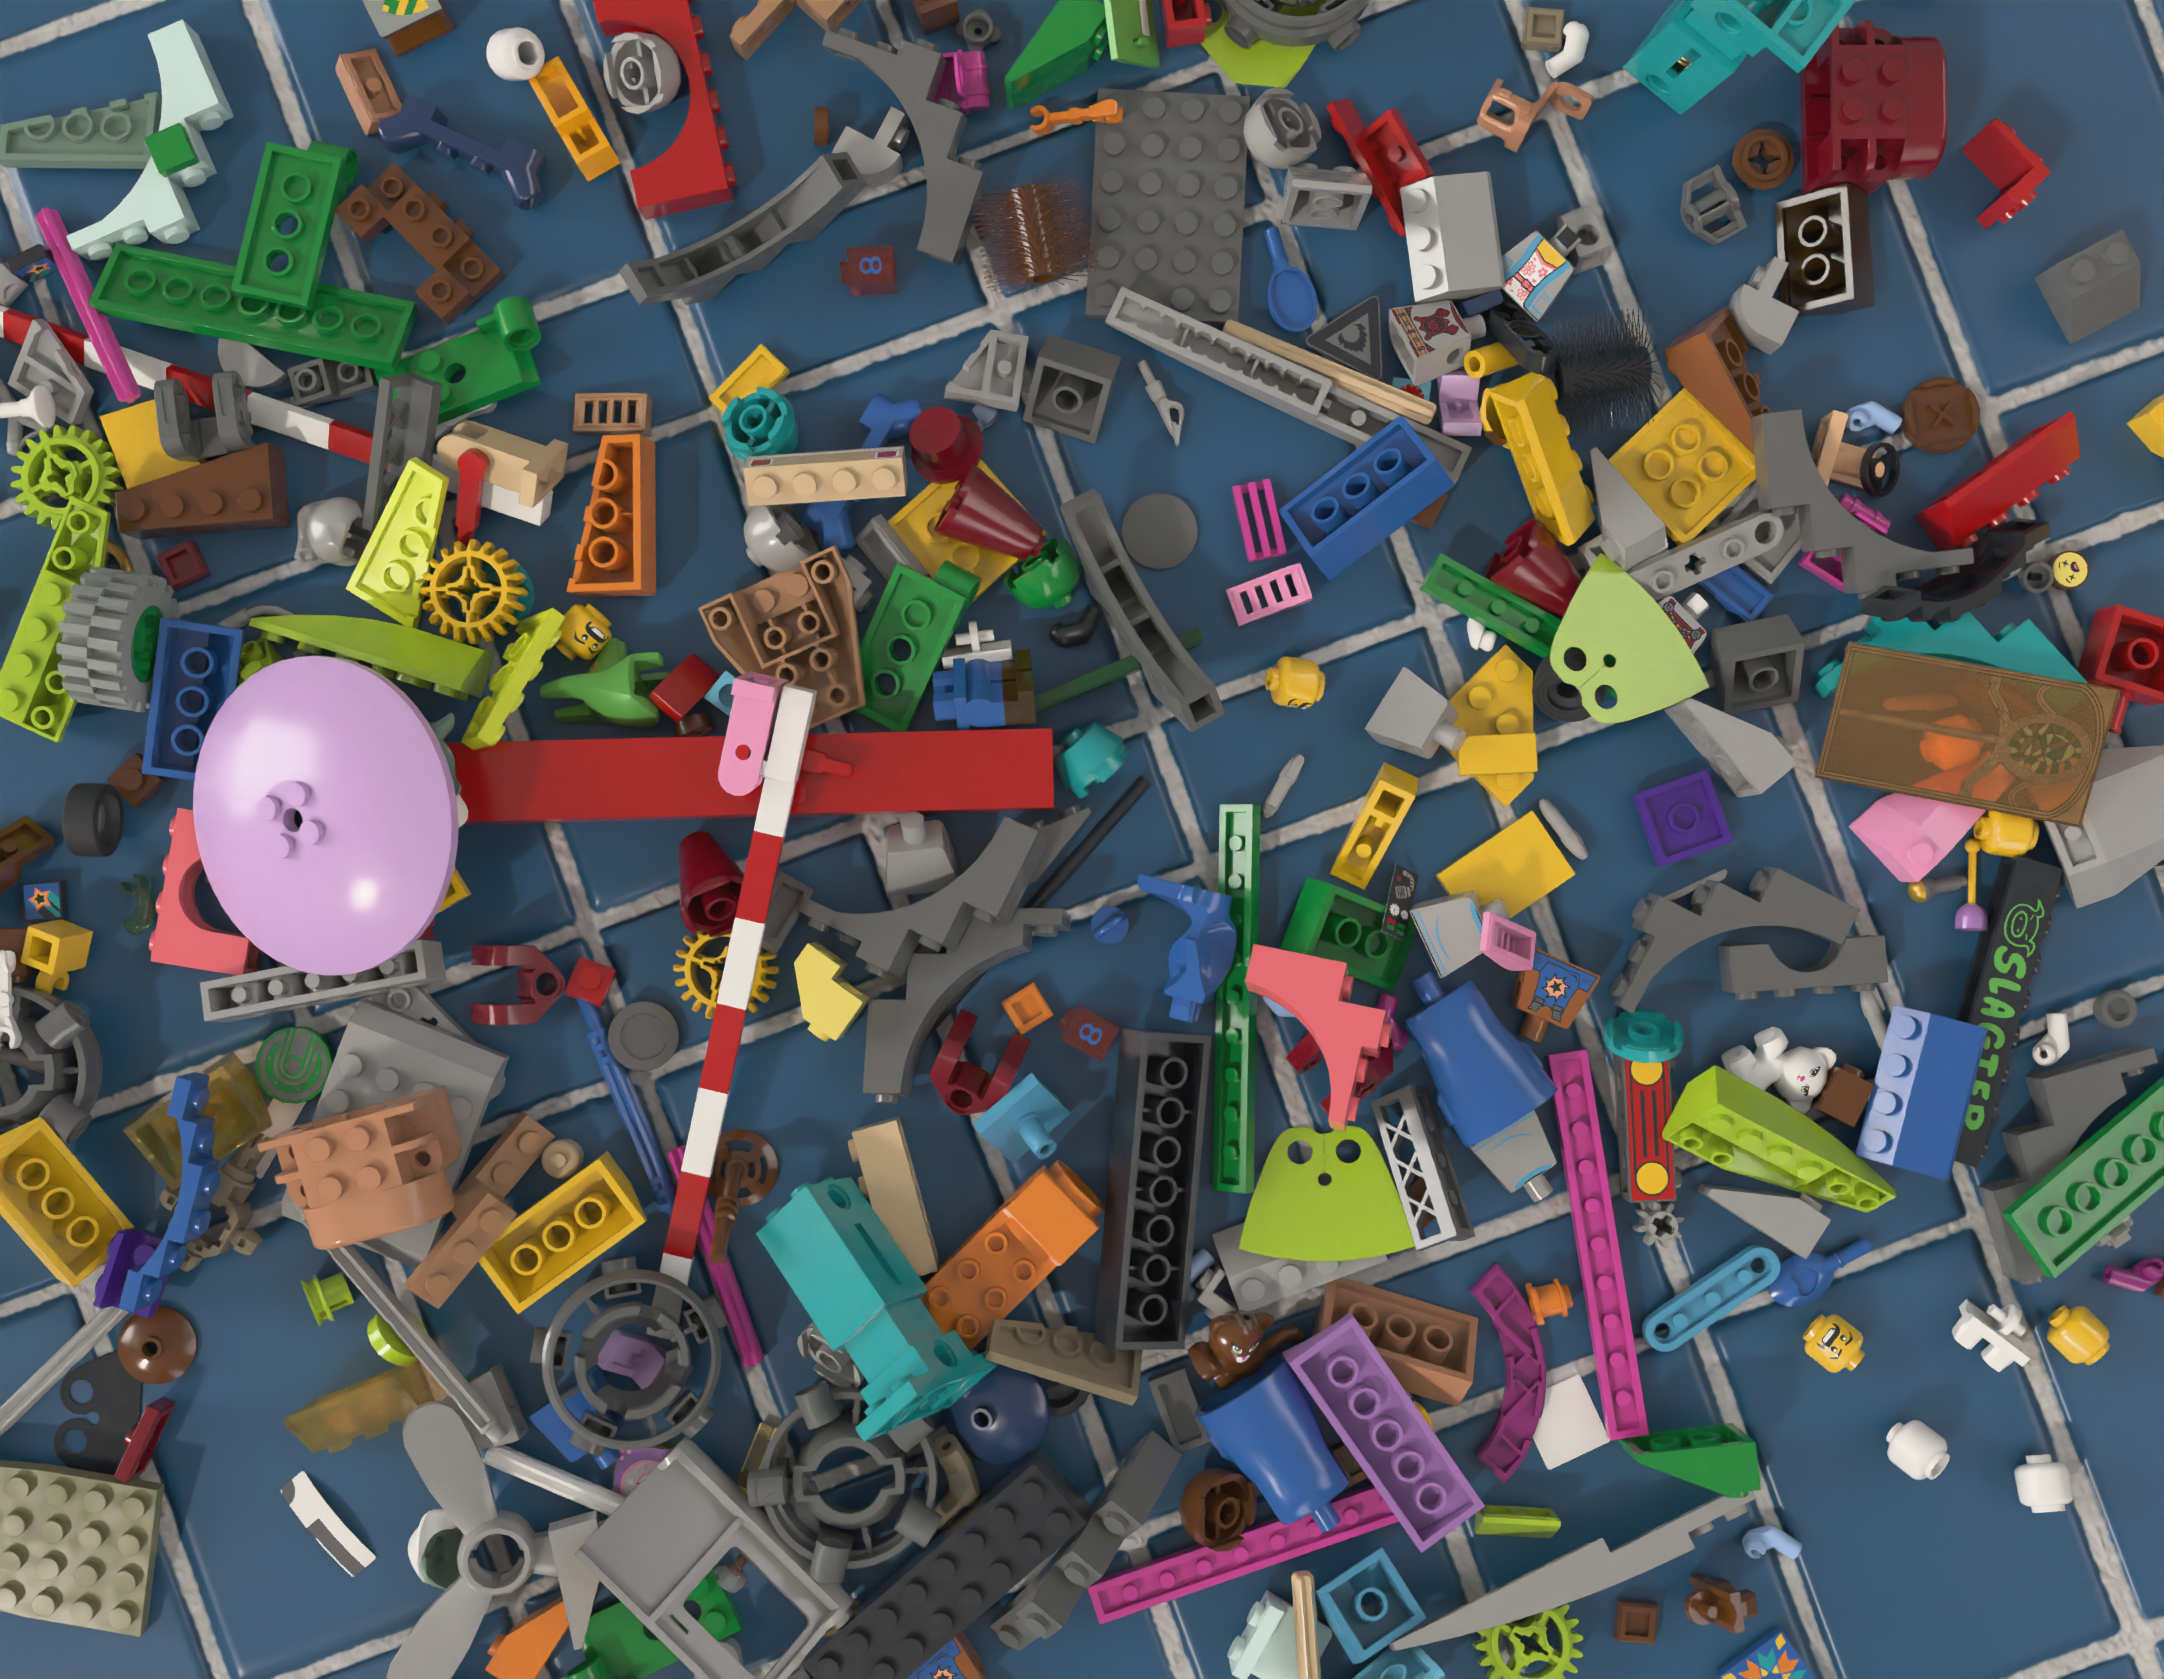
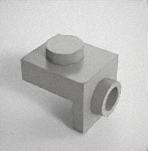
(861, 584)
(1216, 1303)

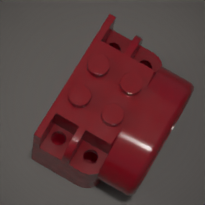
(1872, 109)

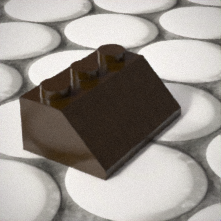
(1827, 251)

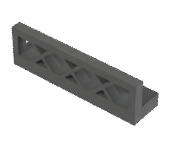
(413, 435)
(1435, 1166)

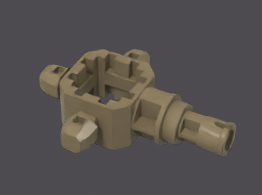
(233, 1190)

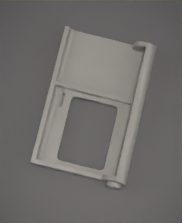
(674, 1535)

